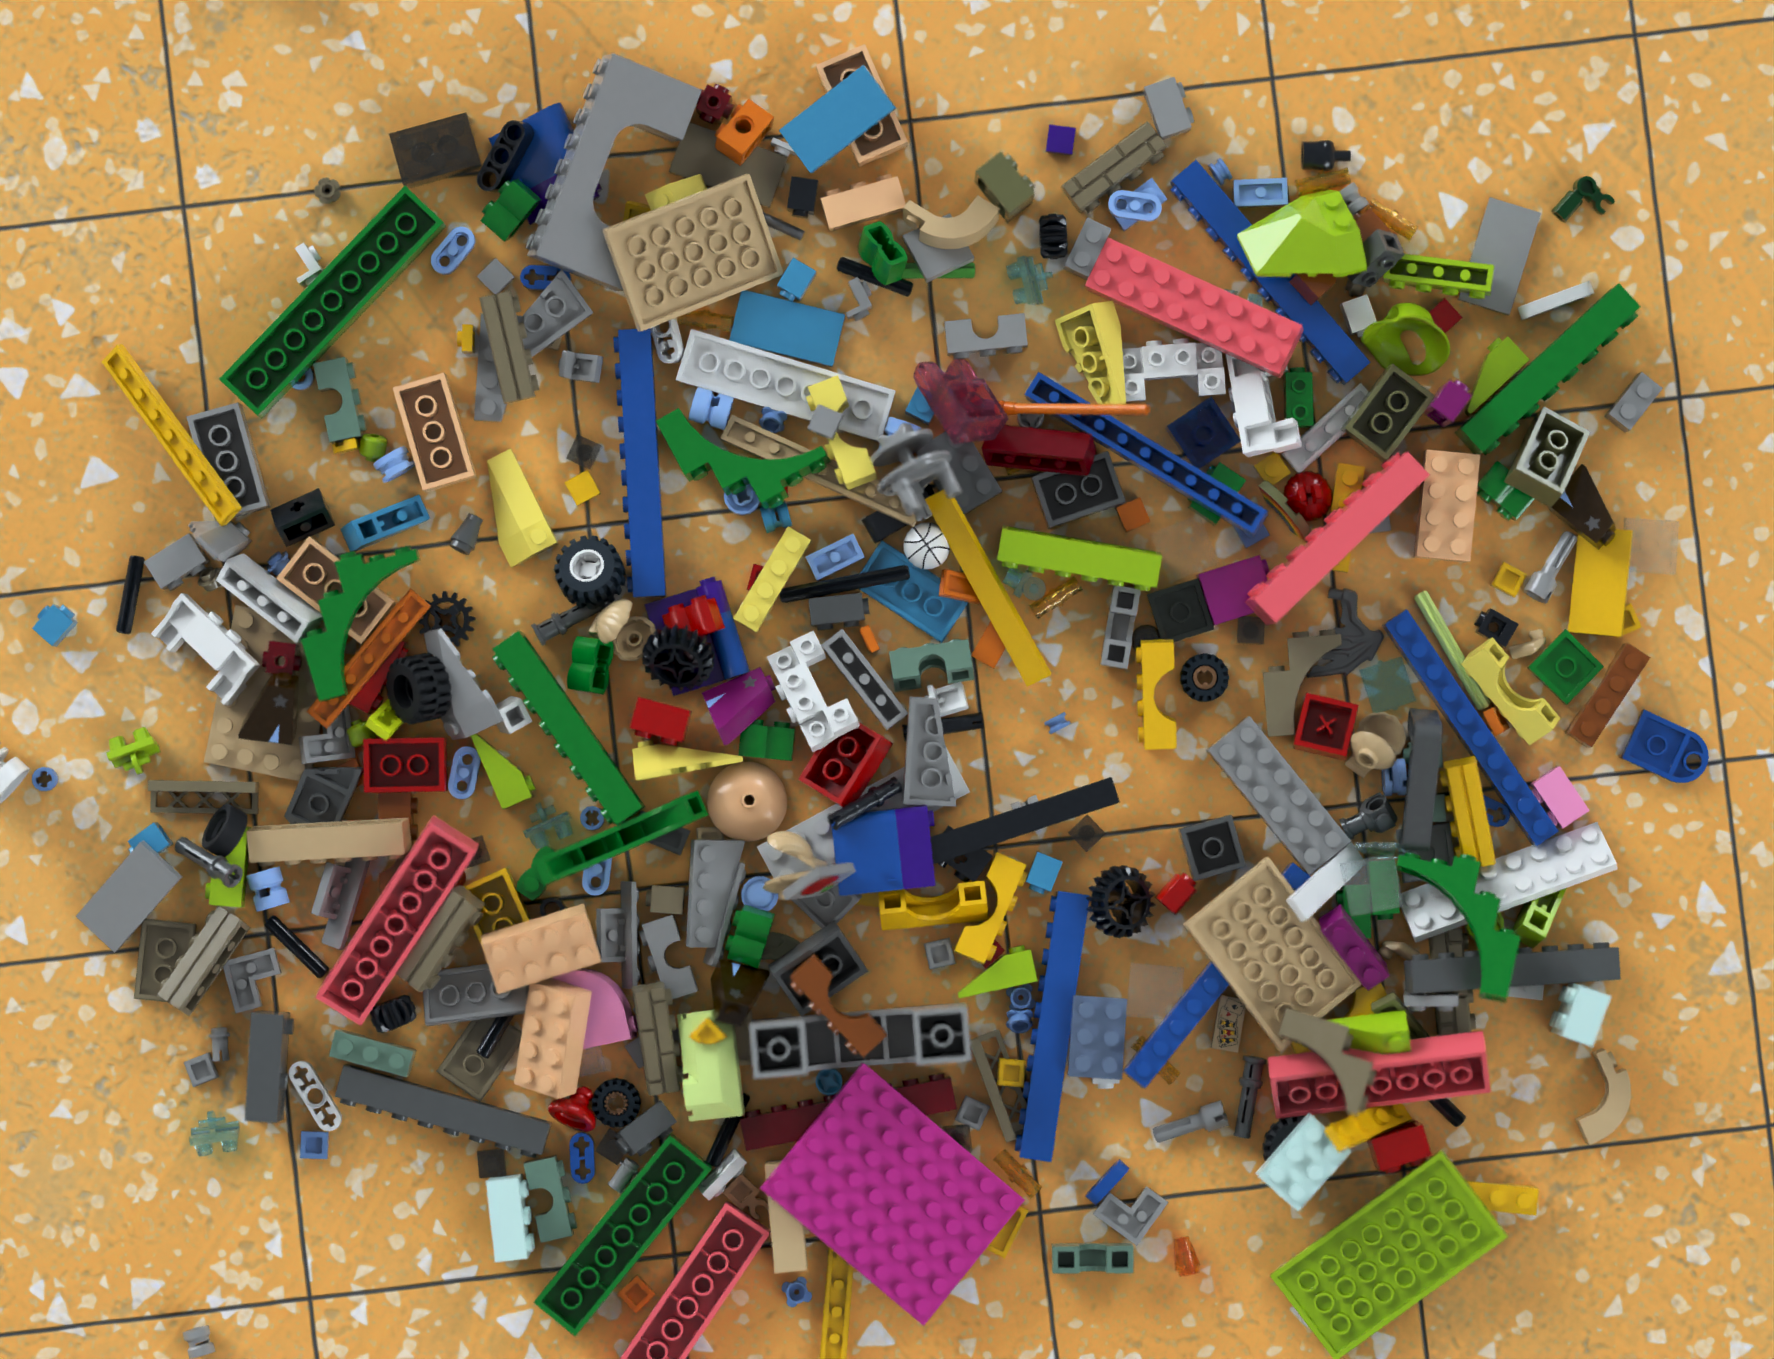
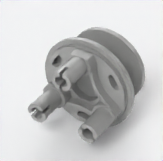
(916, 473)

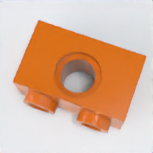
(739, 145)

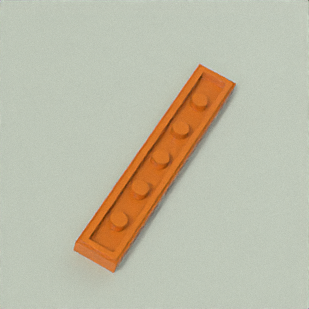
(373, 655)

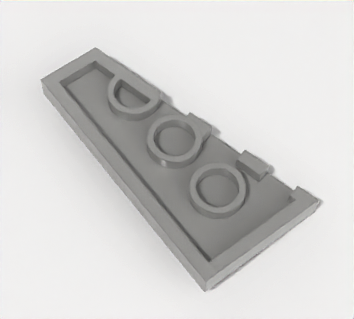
(553, 314)
(488, 399)
(926, 758)
(710, 883)

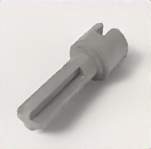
(1543, 582)
(1209, 1117)

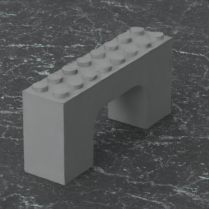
(619, 97)
(913, 1036)

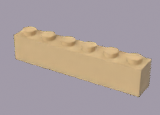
(329, 841)

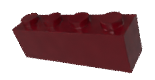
(1041, 450)

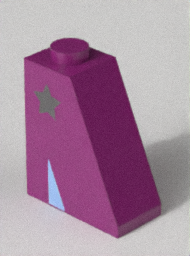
(739, 702)

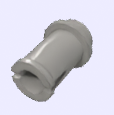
(219, 1042)
(623, 1174)

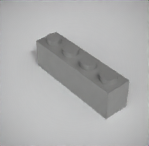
(864, 679)

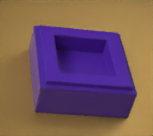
(1060, 139)

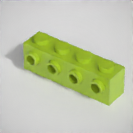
(1441, 274)

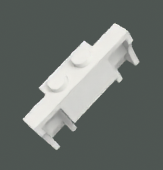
(1173, 361)
(1256, 413)
(211, 641)
(807, 706)

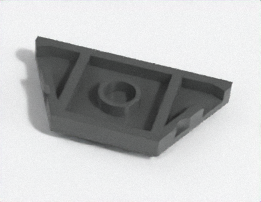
(323, 794)

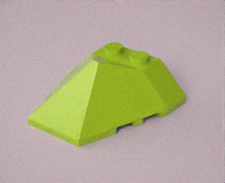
(1306, 237)

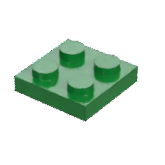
(1565, 667)

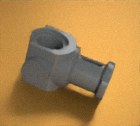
(1374, 815)

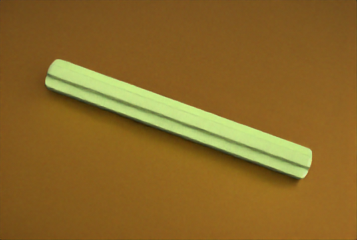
(1450, 648)

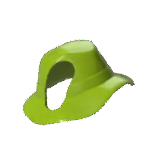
(1385, 344)

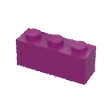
(1448, 402)
(1353, 947)

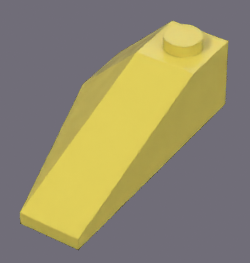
(666, 760)

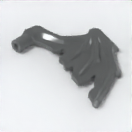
(1357, 640)

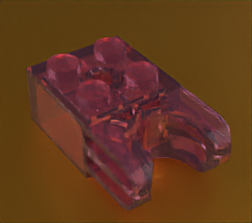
(961, 401)

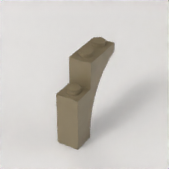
(1283, 686)
(1328, 1042)

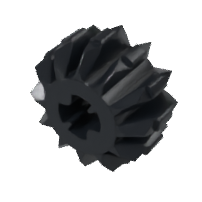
(1053, 236)
(393, 1013)

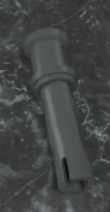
(561, 622)
(215, 866)
(1250, 1084)

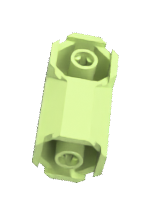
(712, 1070)

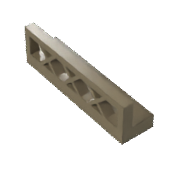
(202, 786)
(990, 1083)

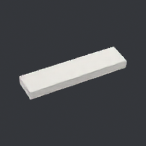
(1324, 431)
(1321, 884)

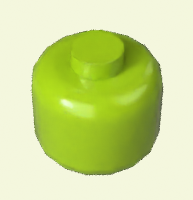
(372, 446)
(358, 732)

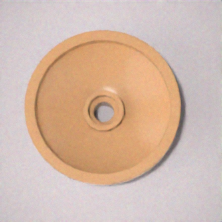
(728, 807)

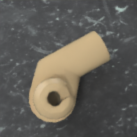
(1530, 647)
(1399, 948)

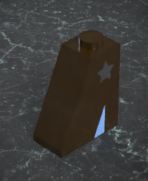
(1585, 510)
(274, 711)
(736, 990)

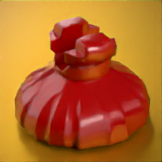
(1309, 507)
(574, 1110)

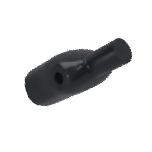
(1321, 155)

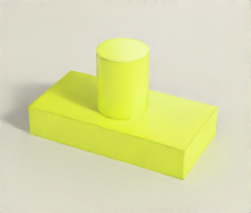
(384, 721)

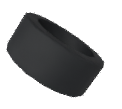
(224, 830)

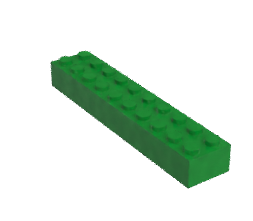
(332, 302)

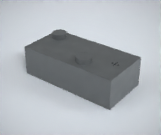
(267, 1066)

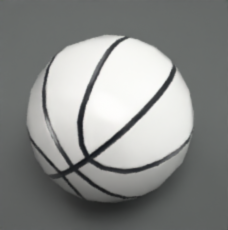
(926, 546)

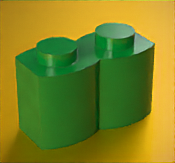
(510, 209)
(882, 253)
(1509, 500)
(590, 665)
(767, 741)
(530, 882)
(750, 935)

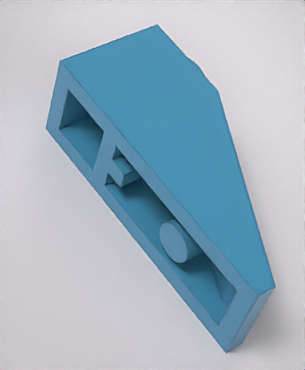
(384, 523)

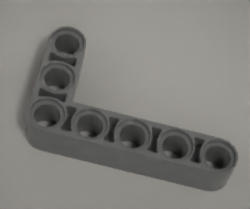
(1426, 739)

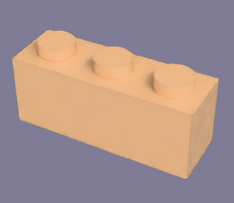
(863, 202)

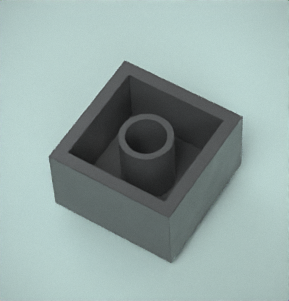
(1212, 847)

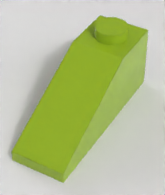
(1498, 366)
(506, 779)
(235, 896)
(1537, 918)
(1008, 971)
(1378, 1032)

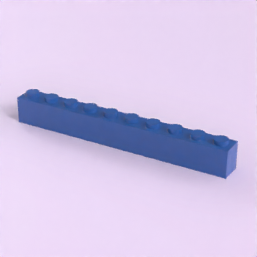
(1224, 222)
(1153, 458)
(642, 463)
(1470, 728)
(1188, 1011)
(1053, 1027)

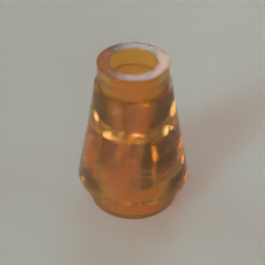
(1185, 1257)

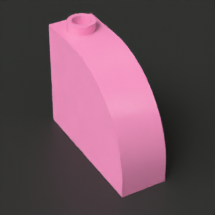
(609, 1009)

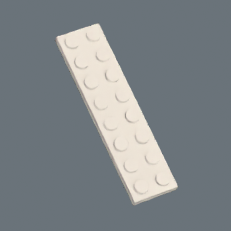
(779, 382)
(819, 834)
(1516, 879)

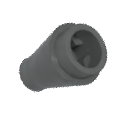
(466, 535)

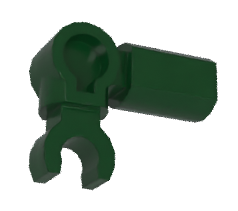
(1583, 188)

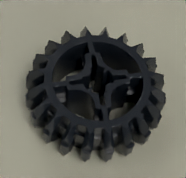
(678, 657)
(1129, 912)

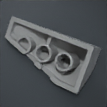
(220, 541)
(469, 706)

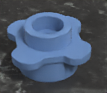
(772, 420)
(277, 562)
(1025, 991)
(1019, 1020)
(792, 1298)

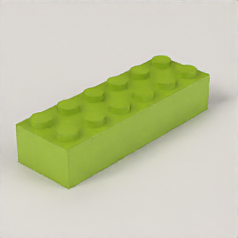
(1080, 557)

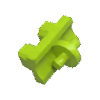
(133, 754)

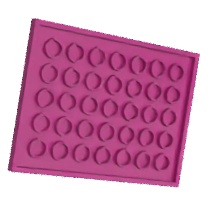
(892, 1194)

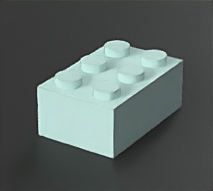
(1579, 1013)
(1302, 1163)
(510, 1217)

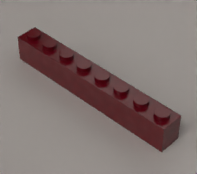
(789, 1124)

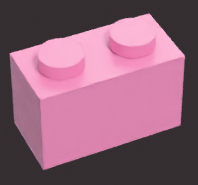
(1559, 797)

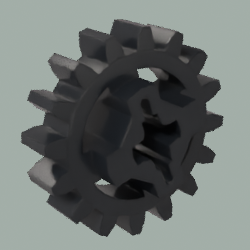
(455, 611)

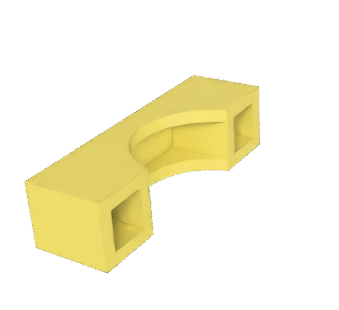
(853, 462)
(772, 579)
(1528, 716)

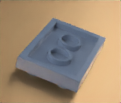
(1097, 1037)

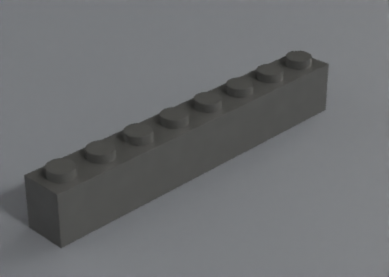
(1530, 968)
(443, 1109)

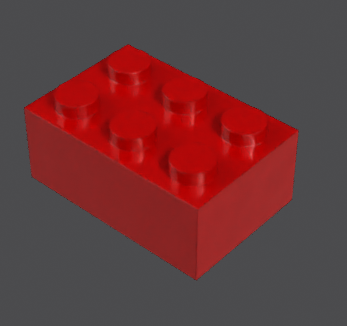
(846, 764)
(405, 765)

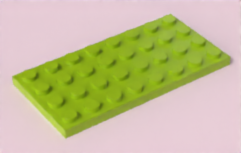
(1388, 1255)

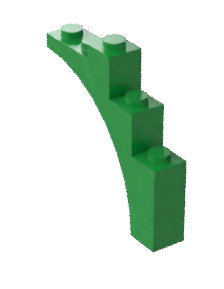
(734, 472)
(358, 580)
(621, 838)
(1480, 911)

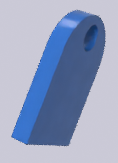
(1664, 747)

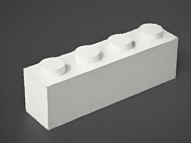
(269, 597)

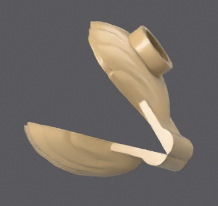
(615, 626)
(1376, 743)
(796, 846)

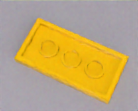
(1600, 586)

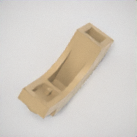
(953, 231)
(1614, 1105)

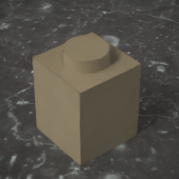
(666, 899)

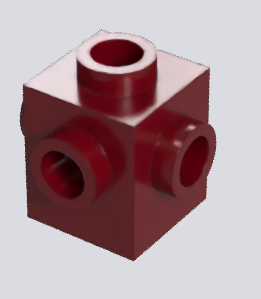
(717, 113)
(275, 652)

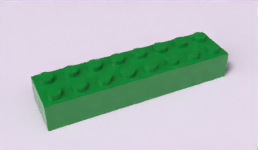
(1550, 367)
(568, 727)
(623, 1234)

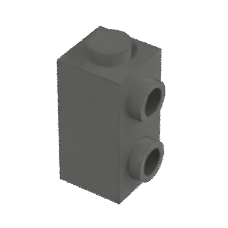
(1381, 253)
(838, 609)
(644, 1129)

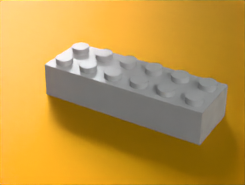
(1278, 795)

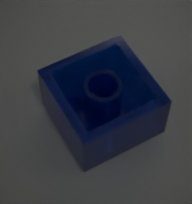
(1203, 434)

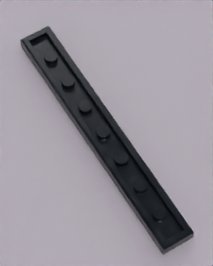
(1023, 820)

